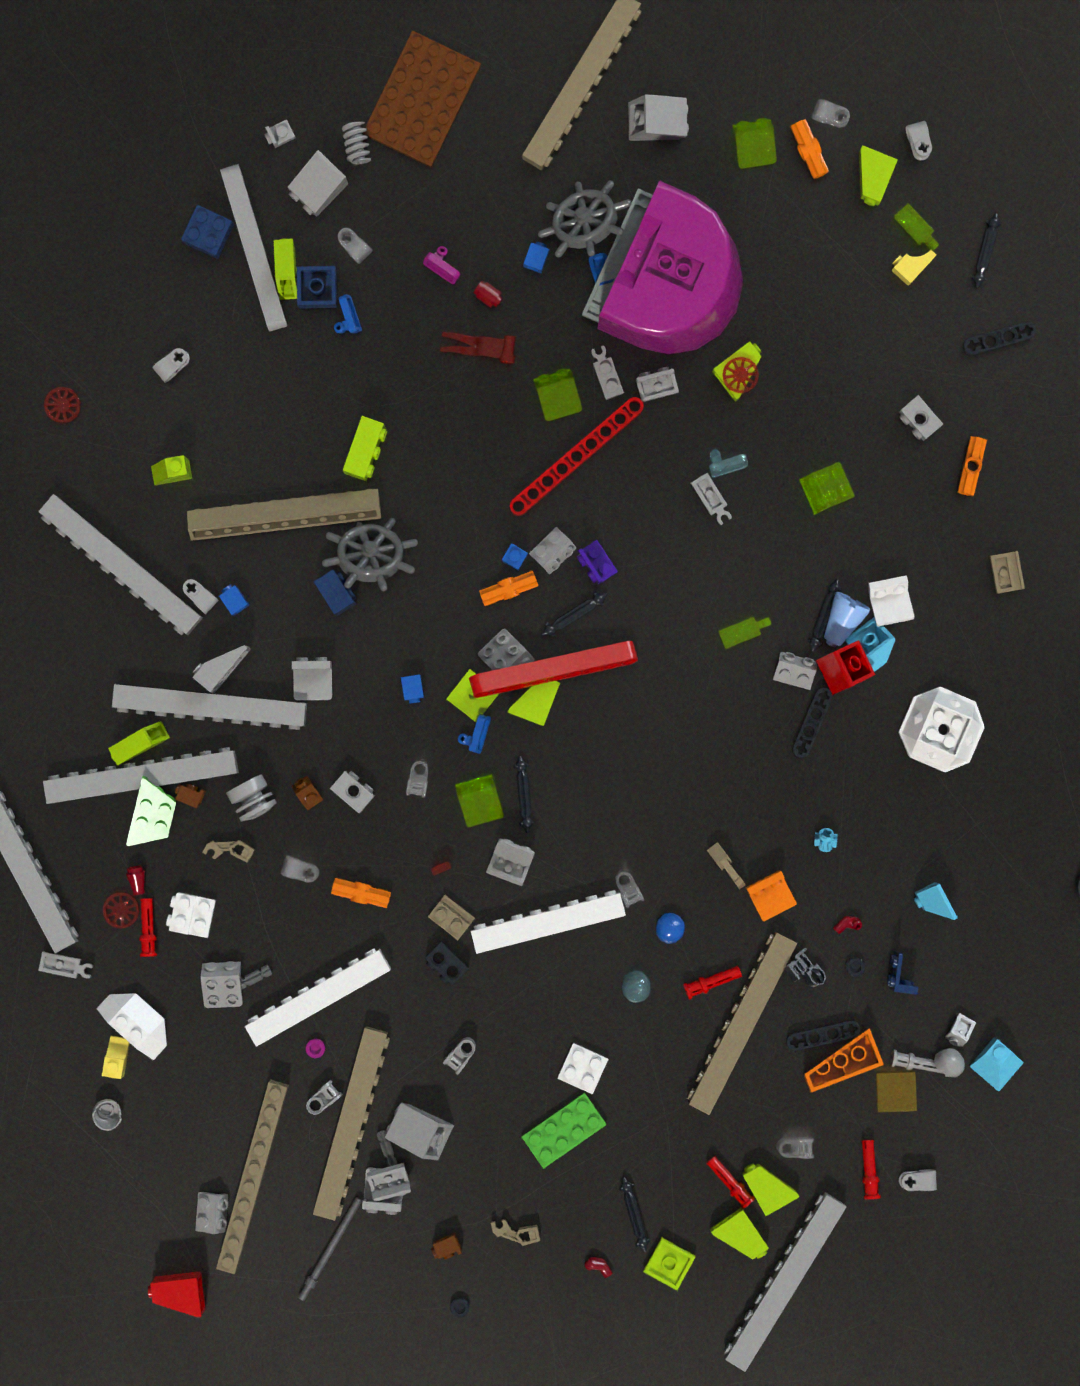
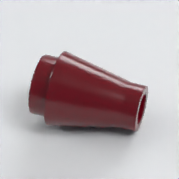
(136, 879)

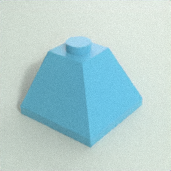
(875, 641)
(934, 900)
(996, 1064)

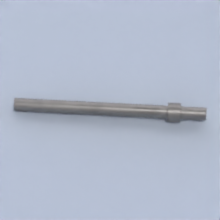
(311, 1280)

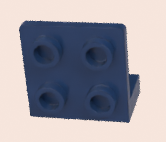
(894, 981)

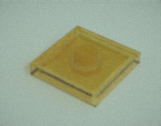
(896, 1092)

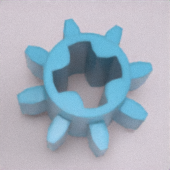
(825, 840)

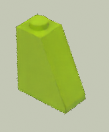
(874, 174)
(285, 268)
(748, 351)
(171, 470)
(535, 702)
(138, 742)
(768, 1188)
(741, 1234)

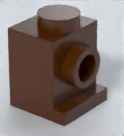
(189, 795)
(446, 1247)

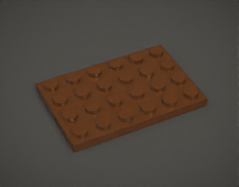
(421, 99)

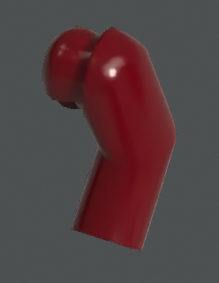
(848, 922)
(598, 1264)

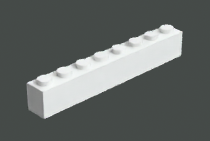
(549, 922)
(318, 997)

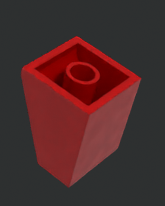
(845, 667)
(179, 1292)

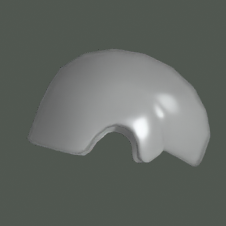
(950, 1062)
(106, 1114)

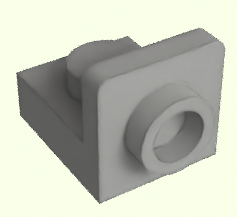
(279, 134)
(960, 1030)

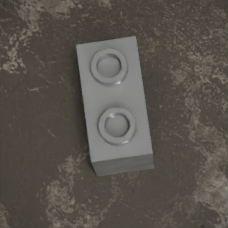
(919, 407)
(342, 786)

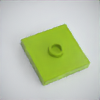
(463, 698)
(669, 1263)

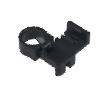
(802, 966)

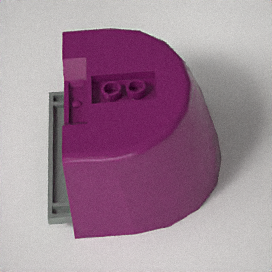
(671, 275)

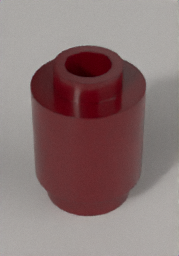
(488, 294)

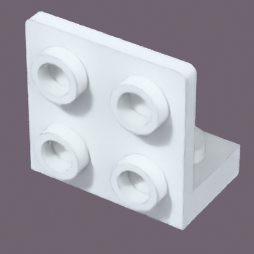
(890, 601)

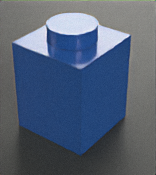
(536, 257)
(514, 556)
(233, 599)
(412, 688)

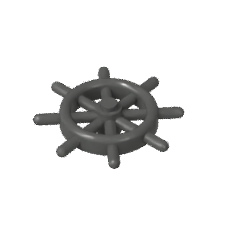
(584, 218)
(370, 553)

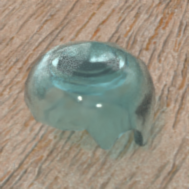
(636, 986)

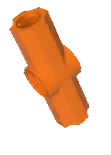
(809, 149)
(975, 454)
(508, 588)
(361, 892)

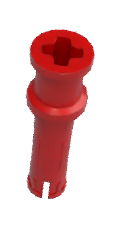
(147, 938)
(703, 985)
(870, 1179)
(736, 1189)

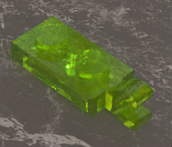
(916, 226)
(742, 631)

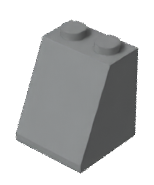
(658, 118)
(317, 184)
(418, 1132)

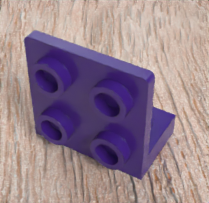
(597, 562)

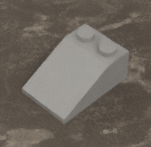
(216, 671)

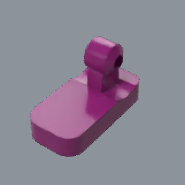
(440, 267)

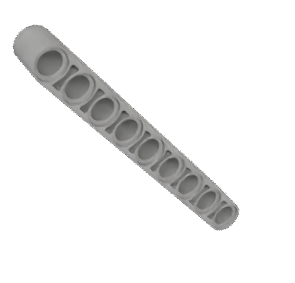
(253, 247)

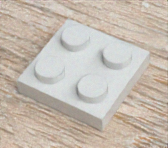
(582, 1068)

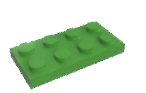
(564, 1130)

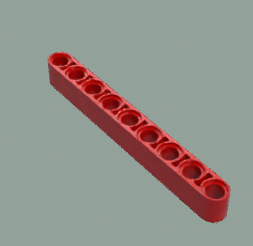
(581, 448)
(553, 669)

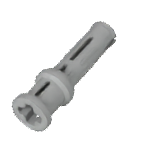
(910, 1062)

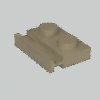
(1007, 572)
(451, 917)

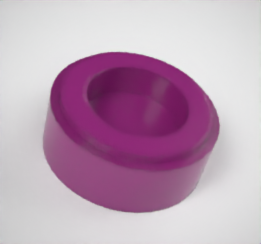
(315, 1048)

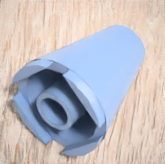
(844, 619)

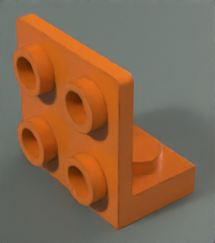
(771, 895)

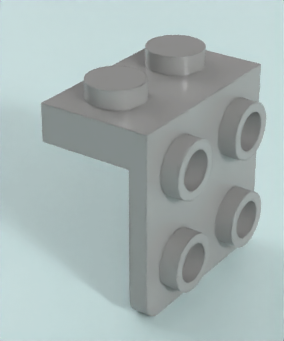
(504, 652)
(312, 679)
(510, 861)
(221, 984)
(390, 1205)

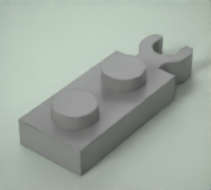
(607, 375)
(710, 497)
(63, 965)

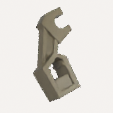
(220, 847)
(724, 861)
(506, 1232)

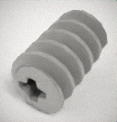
(355, 143)

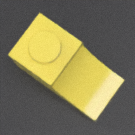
(909, 267)
(116, 1058)

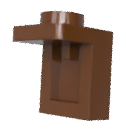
(307, 792)

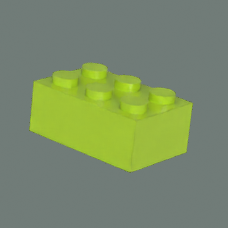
(365, 449)

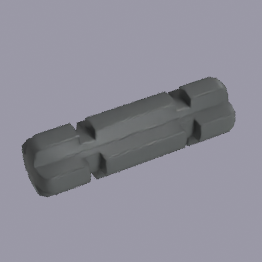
(255, 976)
(386, 1148)

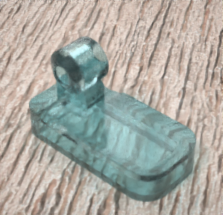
(726, 466)

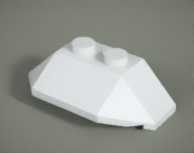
(135, 1022)

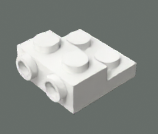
(191, 914)

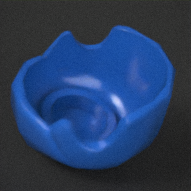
(670, 928)

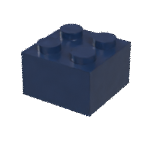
(207, 232)
(317, 287)
(335, 593)

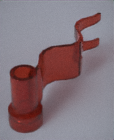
(484, 346)

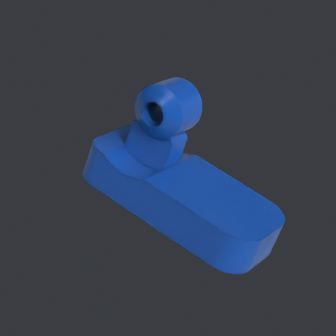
(596, 264)
(351, 319)
(477, 740)

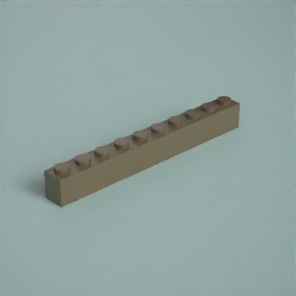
(581, 82)
(284, 514)
(744, 1018)
(350, 1123)
(252, 1176)

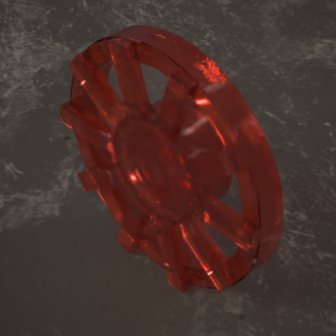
(740, 375)
(62, 405)
(121, 910)

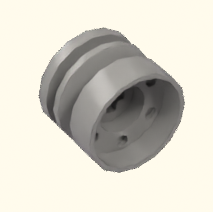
(251, 798)

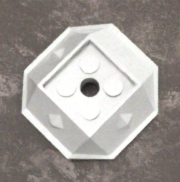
(921, 733)

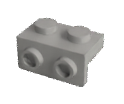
(657, 384)
(553, 550)
(795, 670)
(389, 1182)
(211, 1212)

